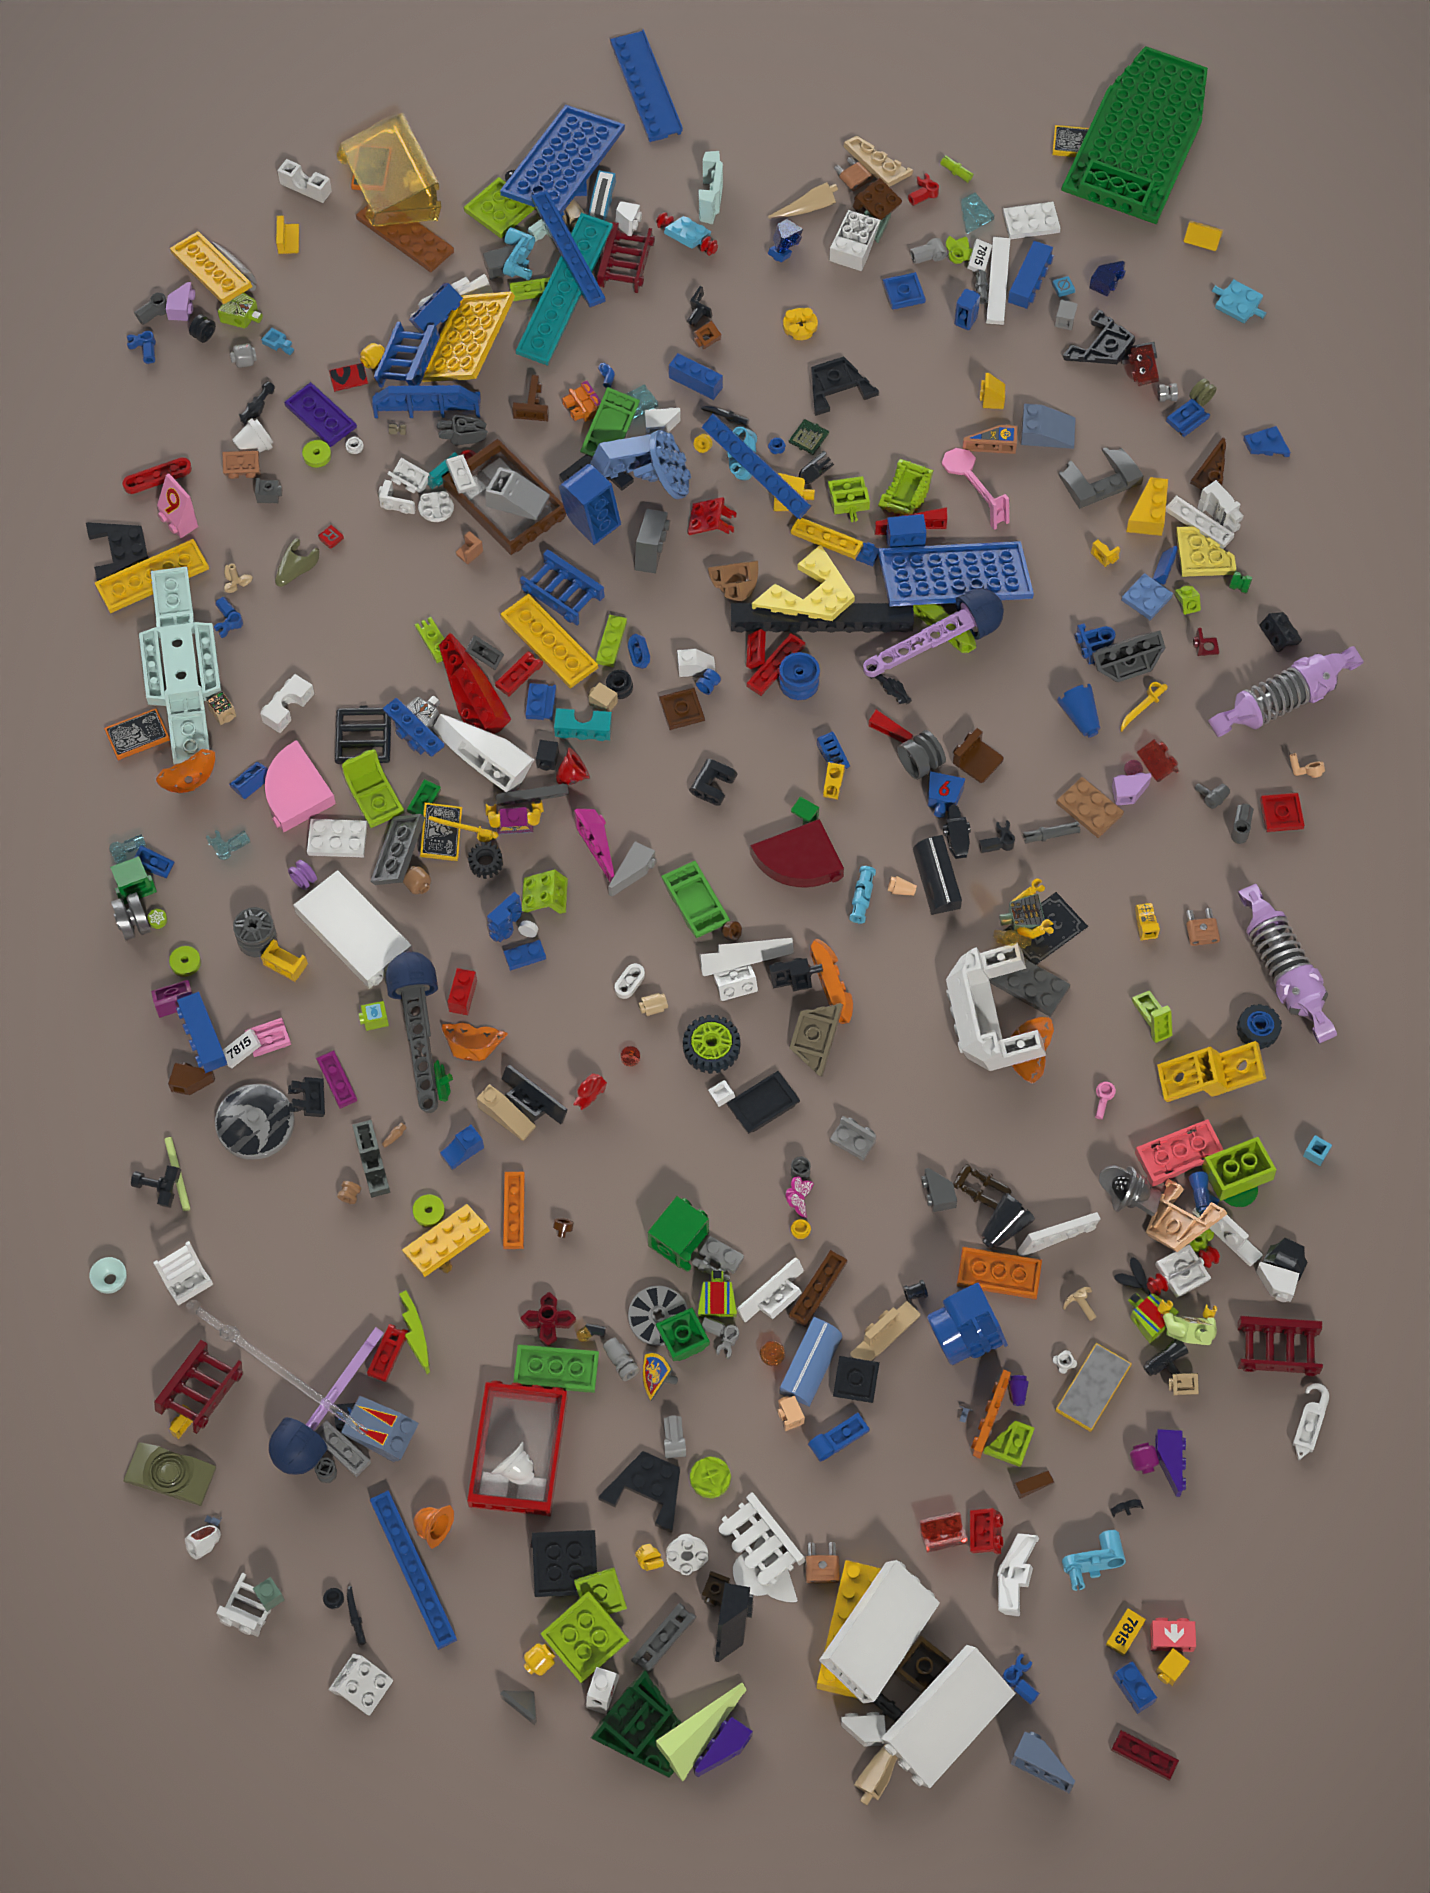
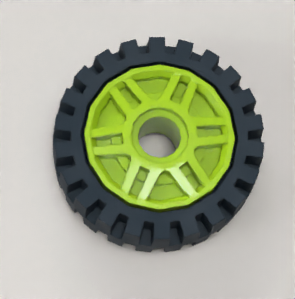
(711, 1057)

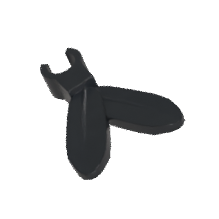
(1138, 1280)

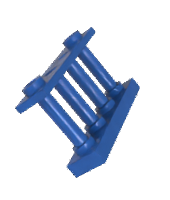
(418, 364)
(565, 571)

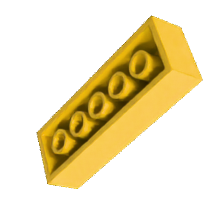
(853, 1585)

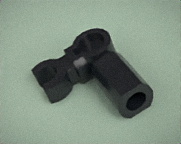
(1005, 841)

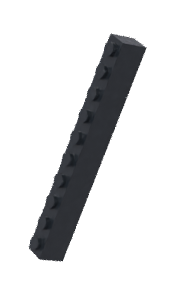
(855, 618)

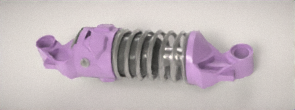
(1302, 683)
(1295, 979)

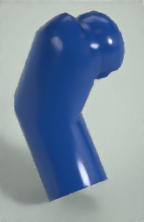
(607, 373)

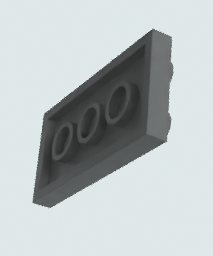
(397, 849)
(1034, 987)

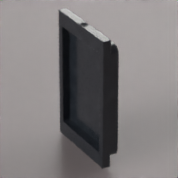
(763, 1102)

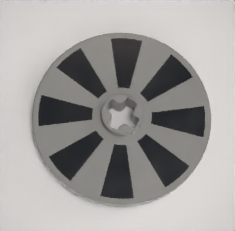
(651, 1301)

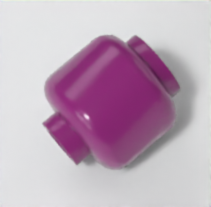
(1144, 1458)

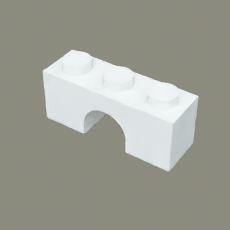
(292, 176)
(294, 691)

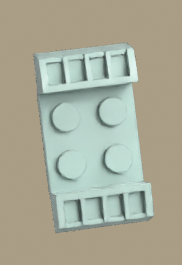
(711, 199)

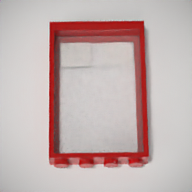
(507, 1419)

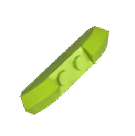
(933, 613)

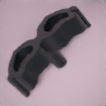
(1134, 1503)

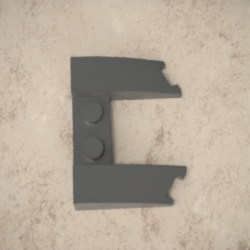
(1084, 494)

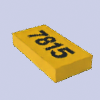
(1125, 1632)

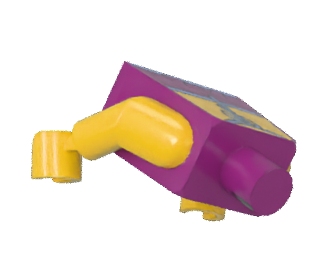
(514, 819)

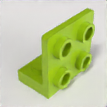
(545, 890)

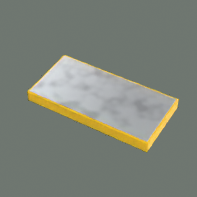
(1093, 1387)

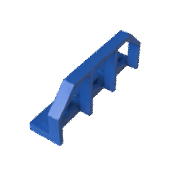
(426, 398)

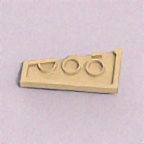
(876, 161)

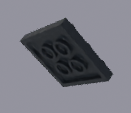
(561, 1559)

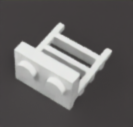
(183, 1274)
(236, 1617)

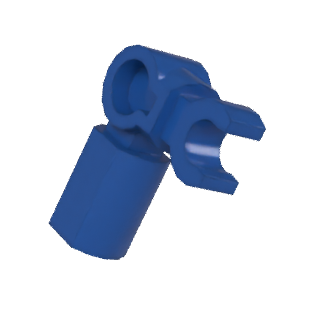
(146, 341)
(233, 619)
(1012, 1678)

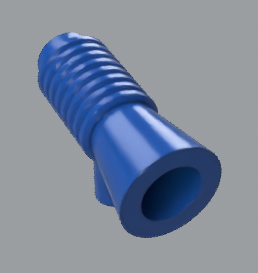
(1201, 1194)

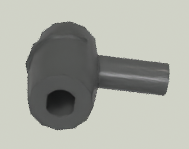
(1216, 796)

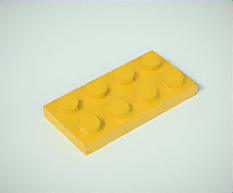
(445, 1240)

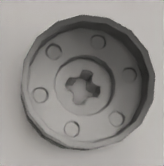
(921, 754)
(250, 940)

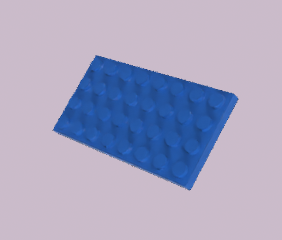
(563, 157)
(946, 571)

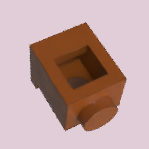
(707, 330)

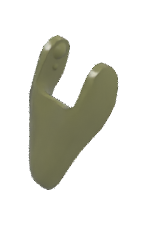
(294, 565)

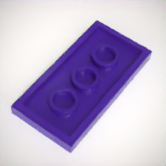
(320, 414)

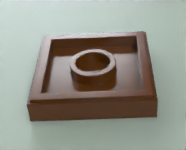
(681, 708)

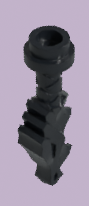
(256, 407)
(893, 687)

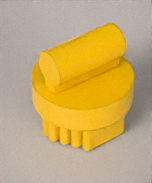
(649, 1557)

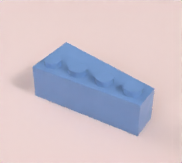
(622, 455)

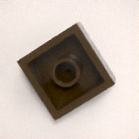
(921, 1665)

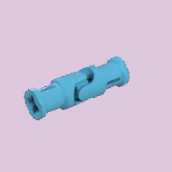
(862, 894)

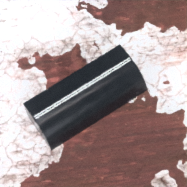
(937, 875)

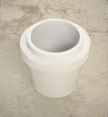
(253, 438)

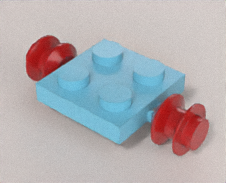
(687, 232)

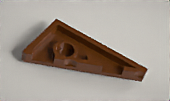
(1212, 468)

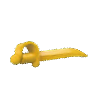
(1152, 697)
(483, 835)

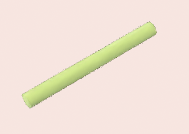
(180, 1185)

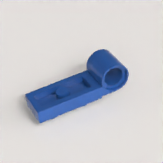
(839, 1437)

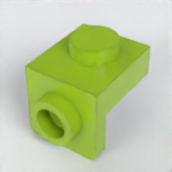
(1189, 599)

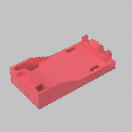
(1177, 1152)

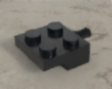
(793, 973)

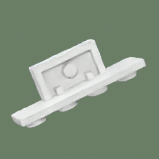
(1235, 1238)
(774, 1294)

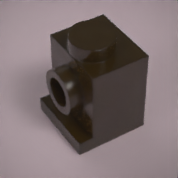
(714, 1598)

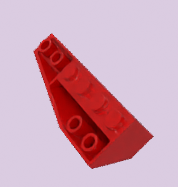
(472, 691)

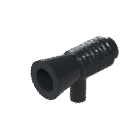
(1165, 1357)

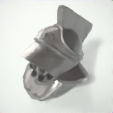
(1129, 1189)

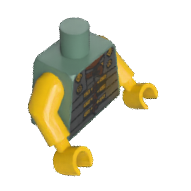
(1027, 914)

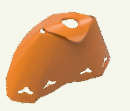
(200, 764)
(472, 1044)
(1030, 1067)

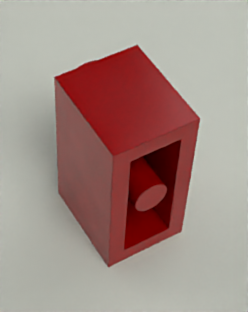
(462, 991)

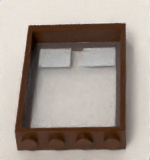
(506, 528)

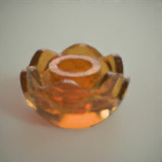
(772, 1347)

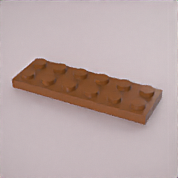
(413, 241)

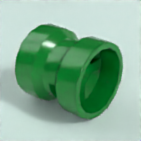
(1241, 582)

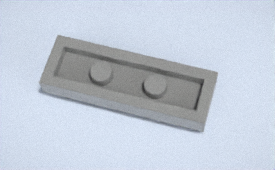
(343, 1449)

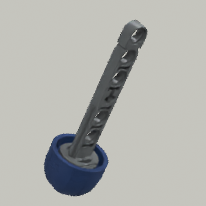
(411, 979)

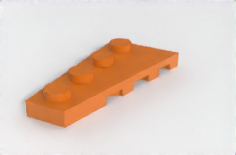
(992, 1408)

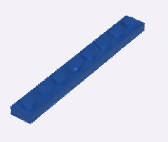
(568, 248)
(756, 466)
(413, 1570)

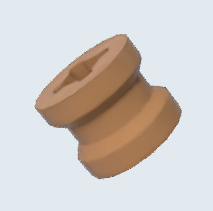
(349, 1192)

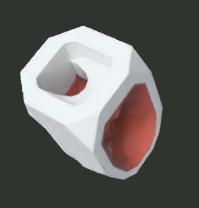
(202, 1541)

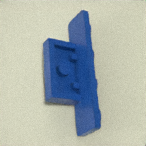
(412, 729)

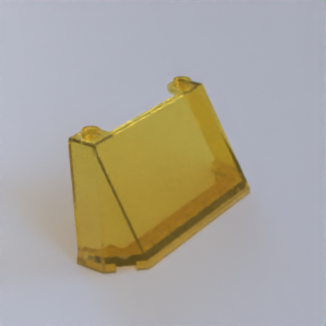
(392, 173)

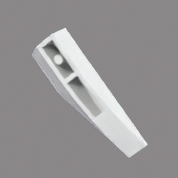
(485, 752)

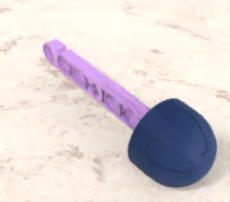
(977, 611)
(296, 1446)

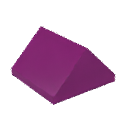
(166, 998)

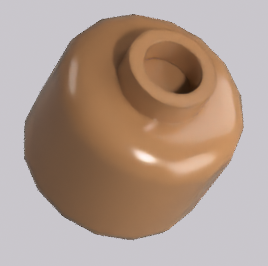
(417, 880)

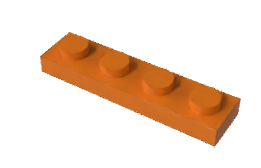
(514, 1210)

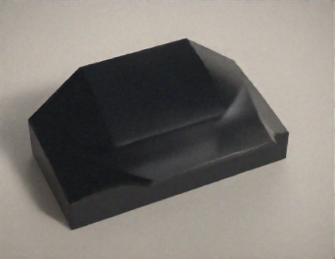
(1287, 1255)

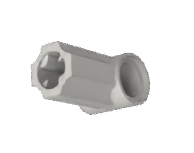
(933, 250)
(674, 1441)

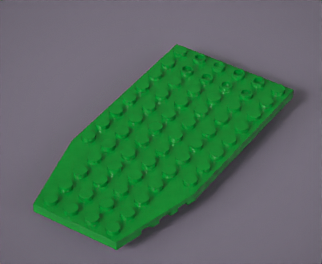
(1140, 136)

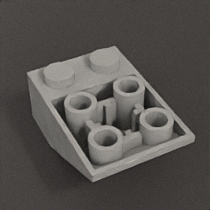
(515, 494)

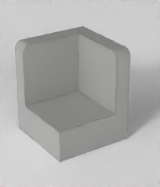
(1066, 315)

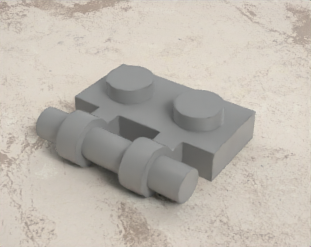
(720, 1254)

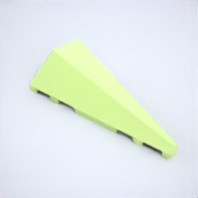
(689, 1739)

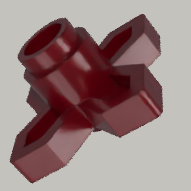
(548, 1319)

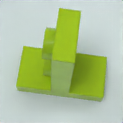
(1157, 1017)

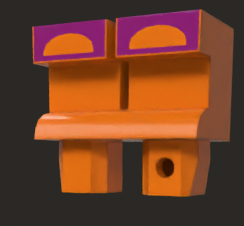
(584, 400)

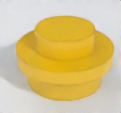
(800, 1229)

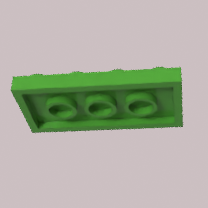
(556, 1368)

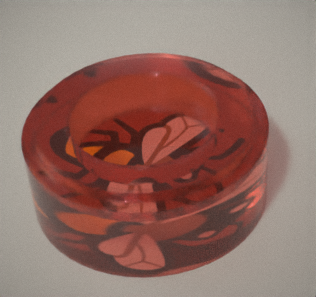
(630, 1056)

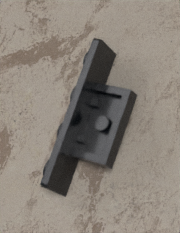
(530, 1098)

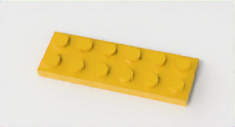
(211, 267)
(136, 581)
(549, 641)

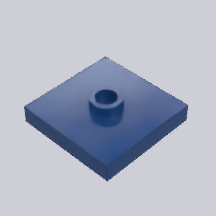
(904, 291)

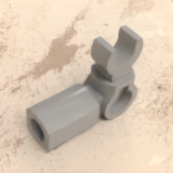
(729, 1333)

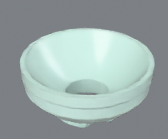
(105, 1267)

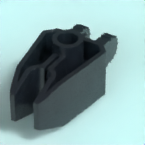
(957, 833)

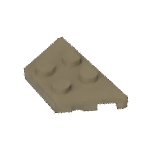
(815, 1035)

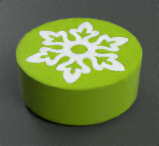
(157, 918)

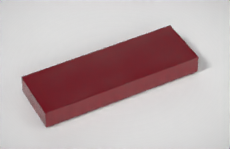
(1145, 1755)

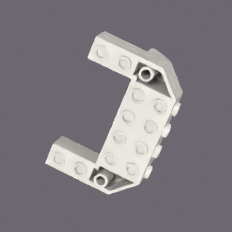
(976, 1011)

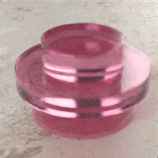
(1133, 767)

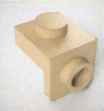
(1184, 1383)

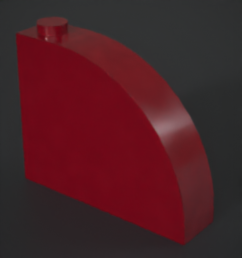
(799, 857)

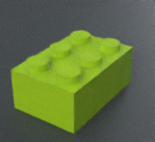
(1239, 1168)

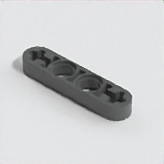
(532, 794)

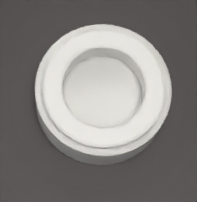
(528, 929)

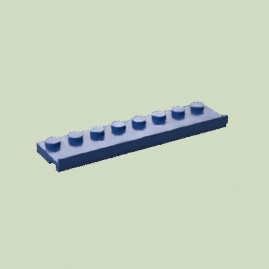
(646, 86)

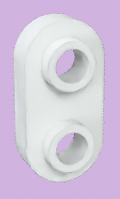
(628, 981)

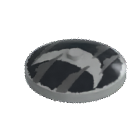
(254, 1121)

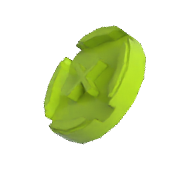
(710, 1477)

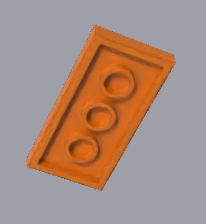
(999, 1272)

